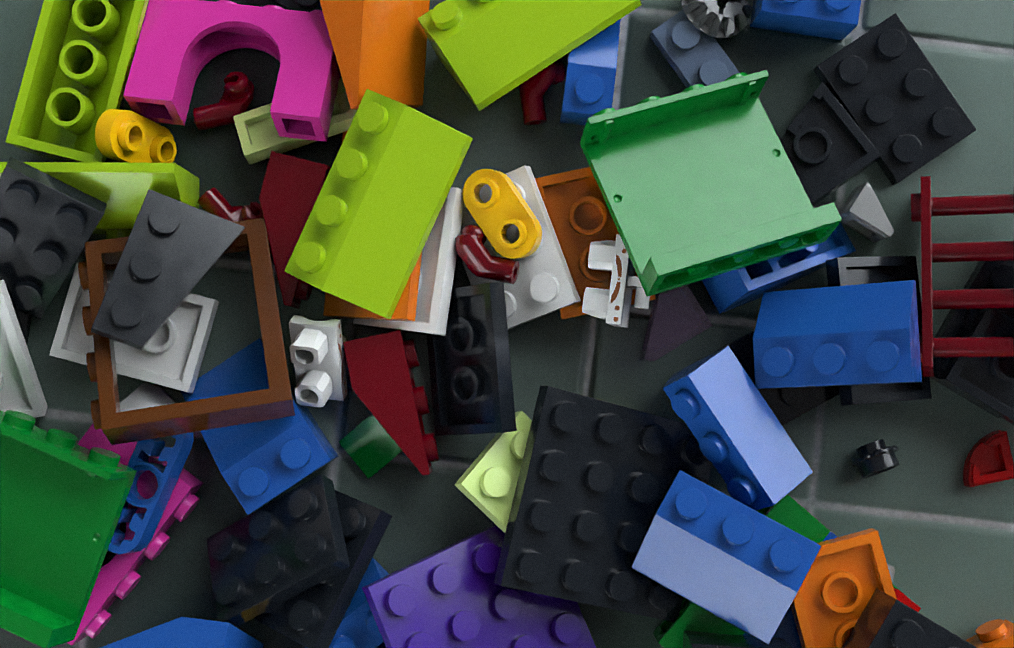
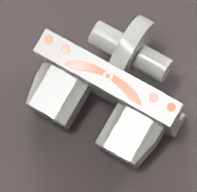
(615, 303)
(318, 360)

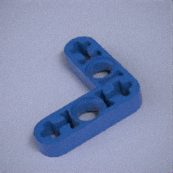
(146, 523)

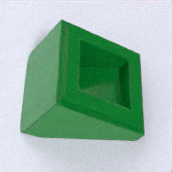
(370, 446)

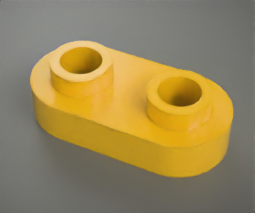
(133, 138)
(502, 211)

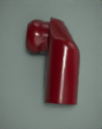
(533, 90)
(234, 101)
(215, 203)
(478, 259)

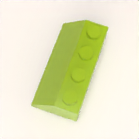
(505, 42)
(74, 76)
(123, 187)
(378, 204)

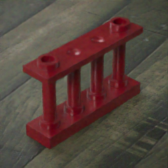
(922, 210)

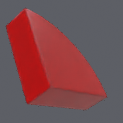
(989, 460)

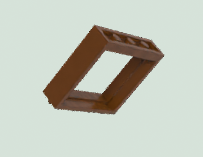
(195, 414)

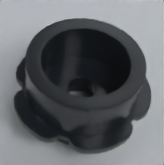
(876, 458)

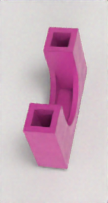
(187, 34)
(120, 574)

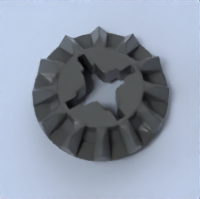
(716, 23)

